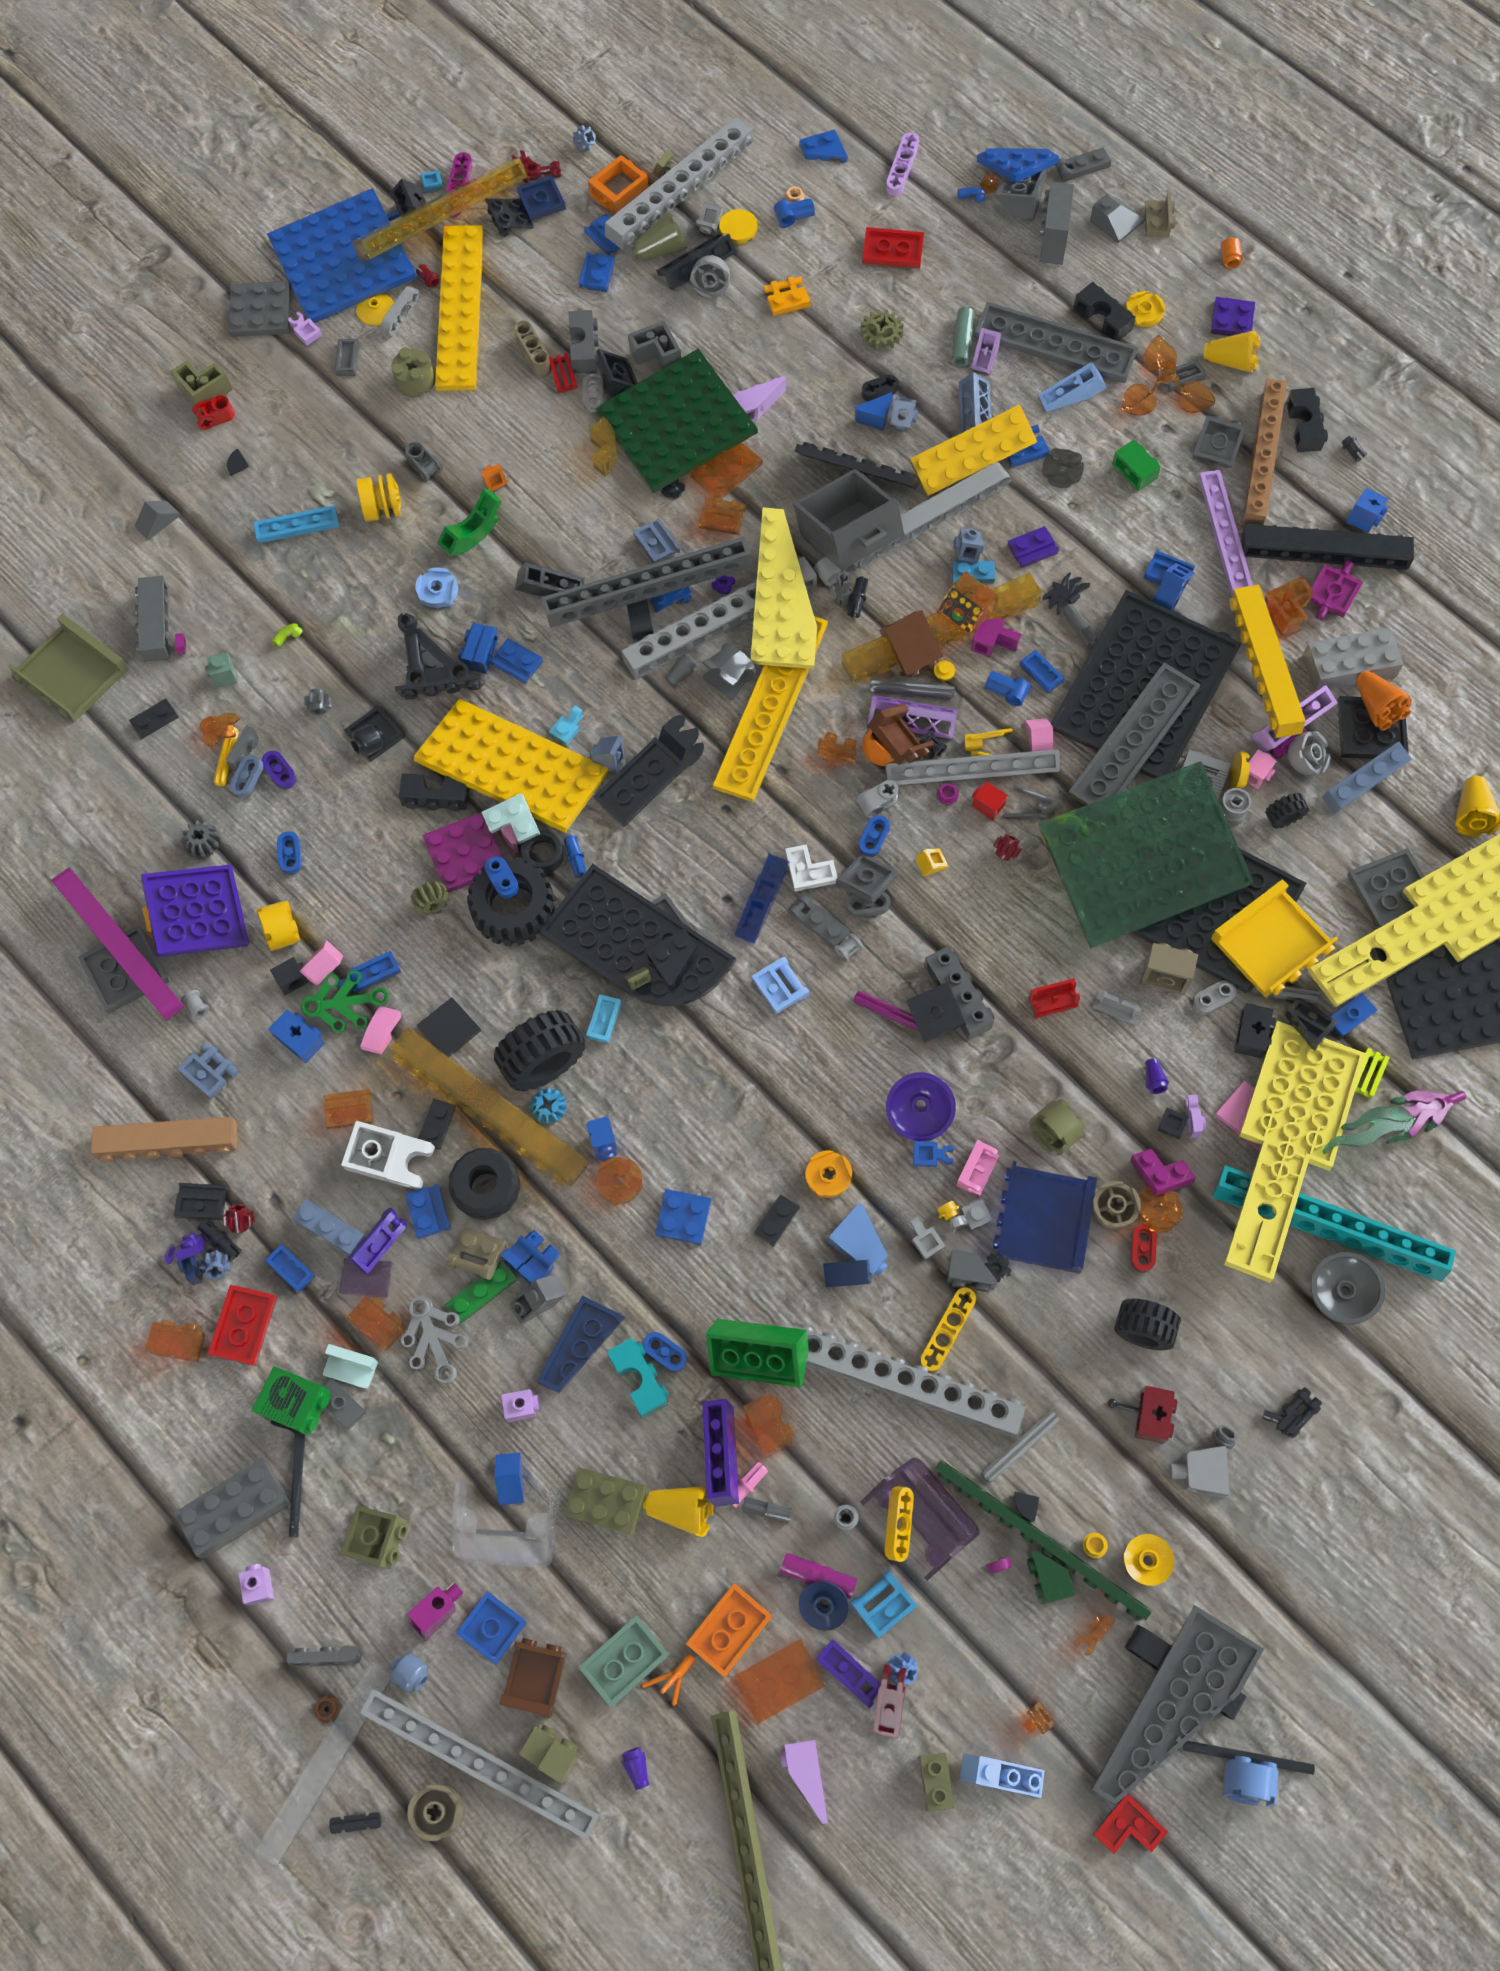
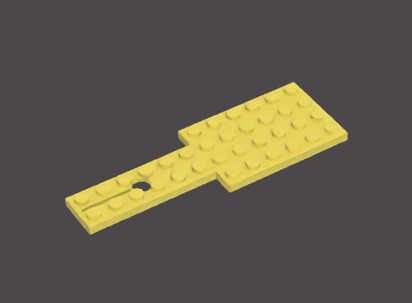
(1452, 908)
(1292, 1115)

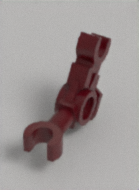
(535, 171)

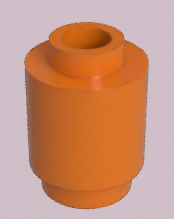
(1231, 252)

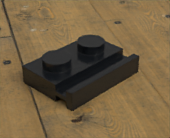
(200, 1201)

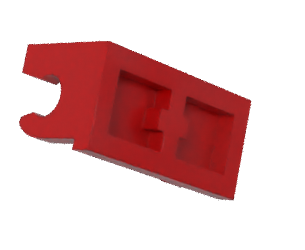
(1054, 998)

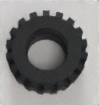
(1147, 1324)

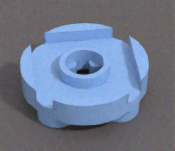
(442, 597)

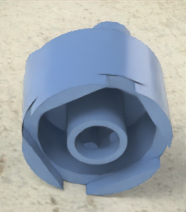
(1250, 1782)

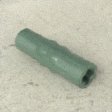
(963, 336)

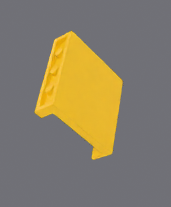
(1273, 941)

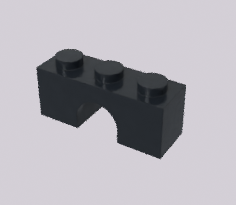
(1094, 301)
(1305, 406)
(450, 796)

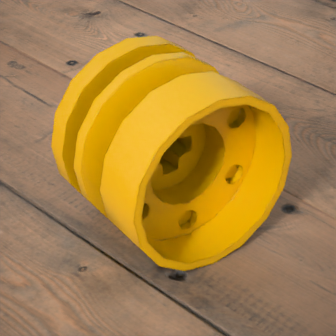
(378, 497)

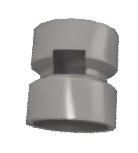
(1235, 805)

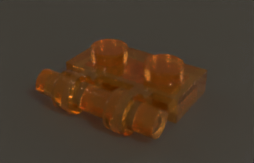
(722, 520)

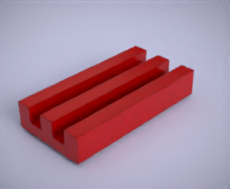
(558, 360)

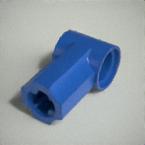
(789, 212)
(1013, 690)

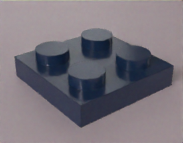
(541, 198)

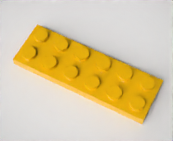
(973, 450)

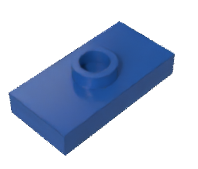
(1041, 671)
(1353, 1014)
(289, 1268)

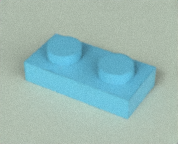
(604, 1019)

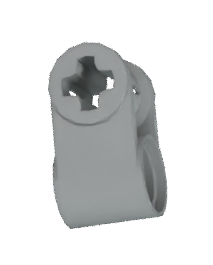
(876, 800)

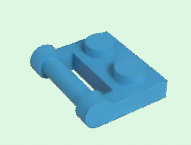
(889, 1611)

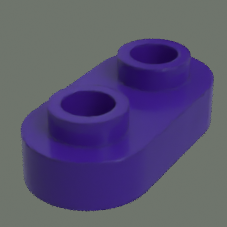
(279, 771)

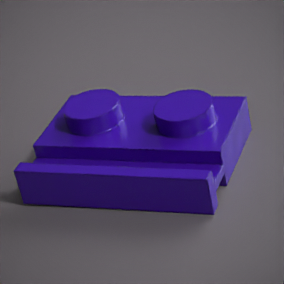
(1033, 547)
(189, 1246)

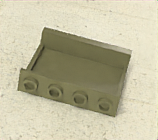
(70, 670)

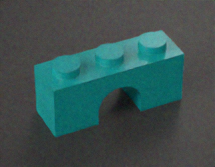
(629, 1358)

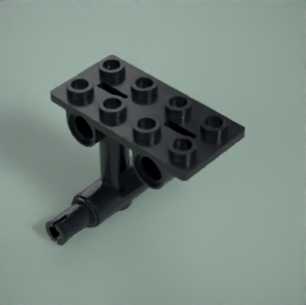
(433, 679)

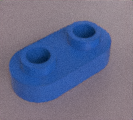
(873, 837)
(289, 854)
(500, 876)
(665, 1352)

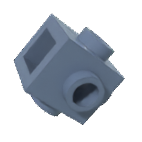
(906, 406)
(968, 545)

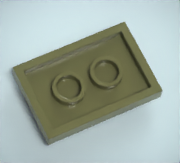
(605, 1501)

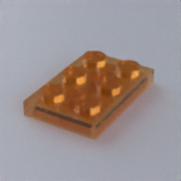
(727, 470)
(779, 1681)

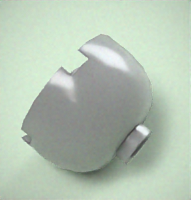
(710, 276)
(1308, 753)

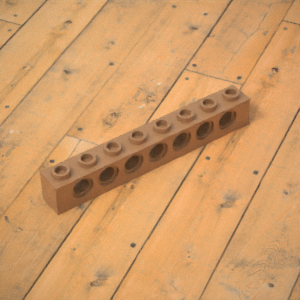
(1264, 452)

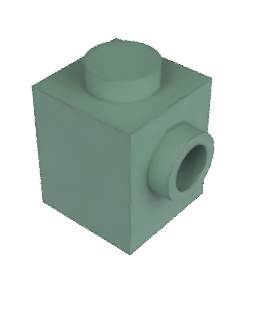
(221, 669)

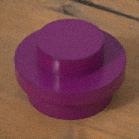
(947, 794)

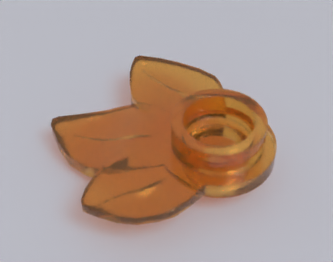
(218, 727)

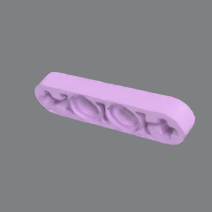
(900, 163)

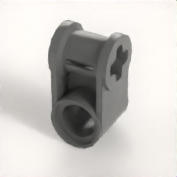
(424, 463)

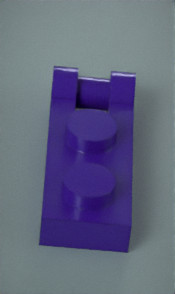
(377, 1241)
(849, 1672)

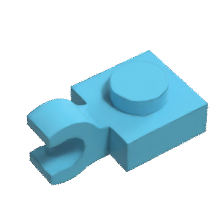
(566, 729)

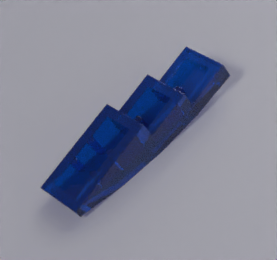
(762, 898)

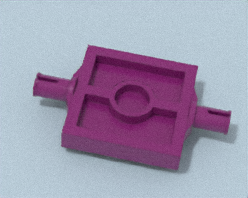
(1334, 590)

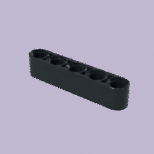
(1153, 1651)

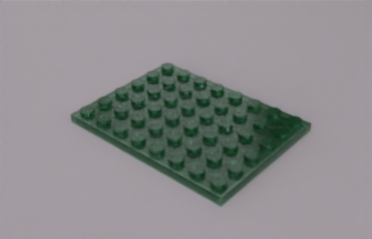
(1145, 854)

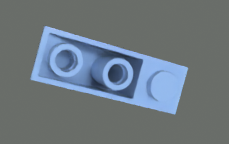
(1001, 1775)

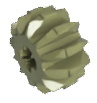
(430, 898)

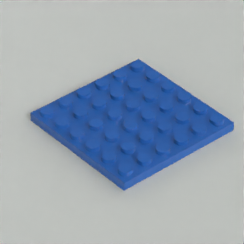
(325, 264)

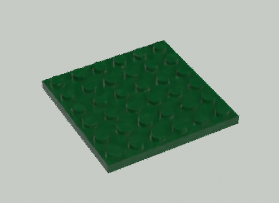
(676, 420)

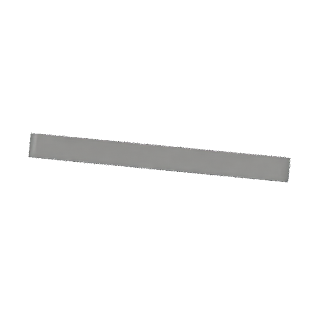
(929, 515)

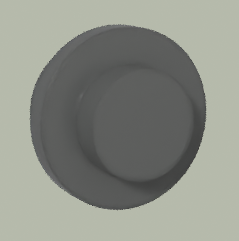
(1224, 1437)

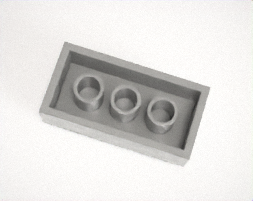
(1342, 659)

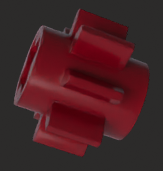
(1007, 847)
(238, 1218)

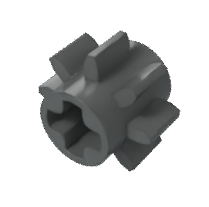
(317, 701)

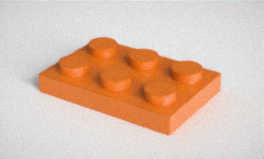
(729, 1630)

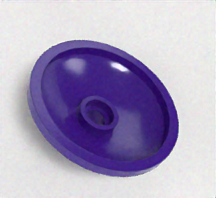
(915, 1121)

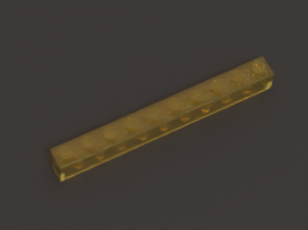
(439, 209)
(878, 656)
(489, 1107)

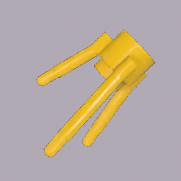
(974, 741)

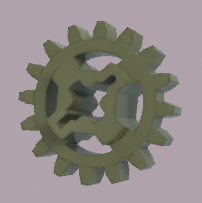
(882, 329)

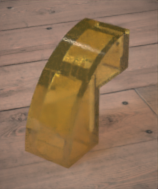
(604, 438)

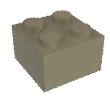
(1169, 968)

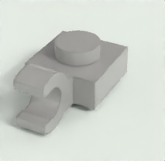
(973, 1216)
(927, 1240)

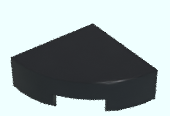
(236, 462)
(1026, 1505)

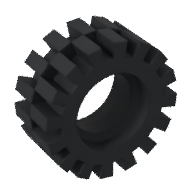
(1287, 810)

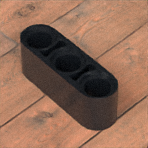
(640, 619)

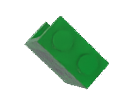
(291, 1401)

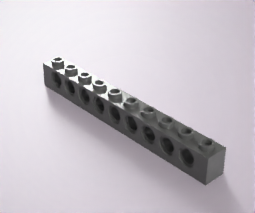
(647, 582)

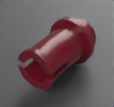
(431, 279)

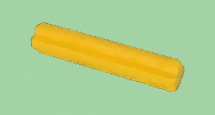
(223, 769)

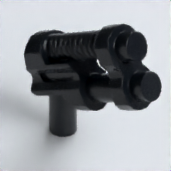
(1290, 1421)

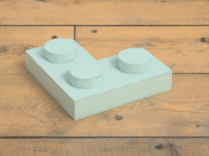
(513, 813)

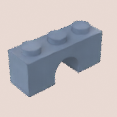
(328, 1227)

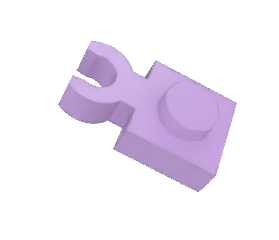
(305, 330)
(1195, 1121)

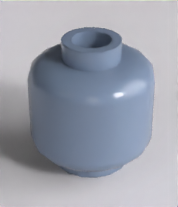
(408, 1673)

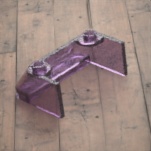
(934, 1514)

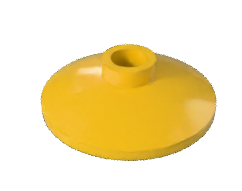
(374, 309)
(1160, 1554)

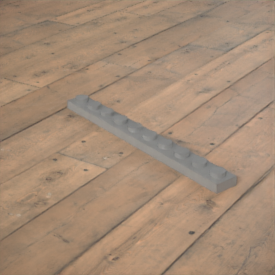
(480, 1764)

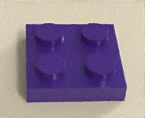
(1232, 316)

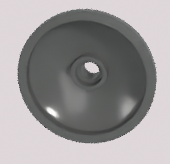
(1358, 1276)

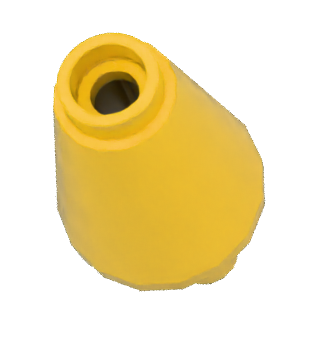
(1235, 351)

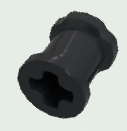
(938, 747)

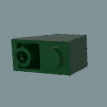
(1051, 1578)

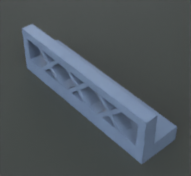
(969, 401)

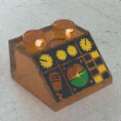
(968, 603)

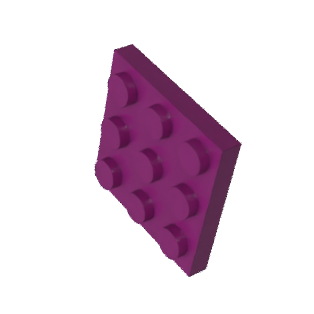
(461, 850)

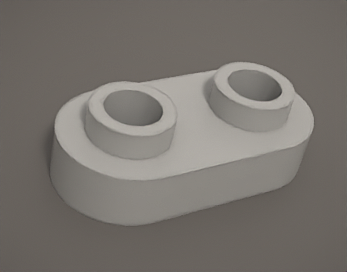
(1215, 996)

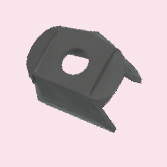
(729, 670)

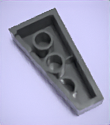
(1055, 222)

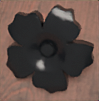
(673, 489)
(998, 1266)

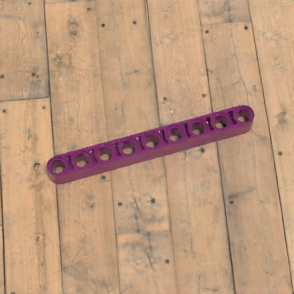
(118, 944)

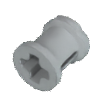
(849, 947)
(195, 1004)

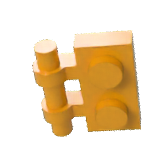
(787, 301)

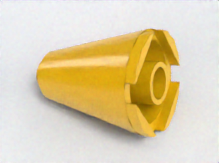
(1477, 809)
(681, 1507)

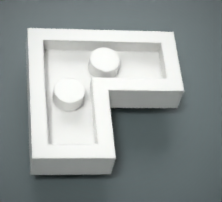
(808, 875)

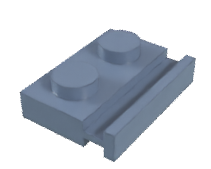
(656, 541)

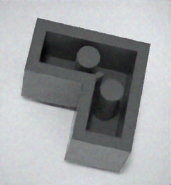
(654, 342)

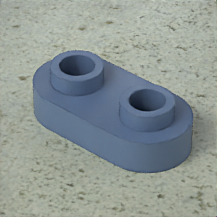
(246, 776)

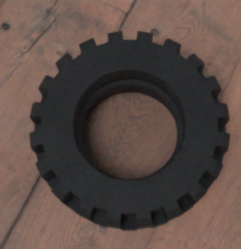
(519, 926)
(539, 1050)

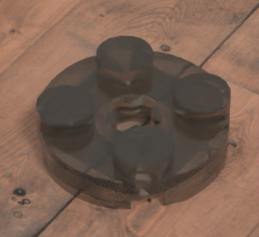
(1066, 458)

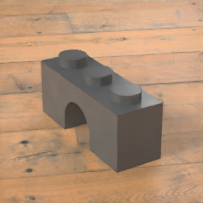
(582, 328)

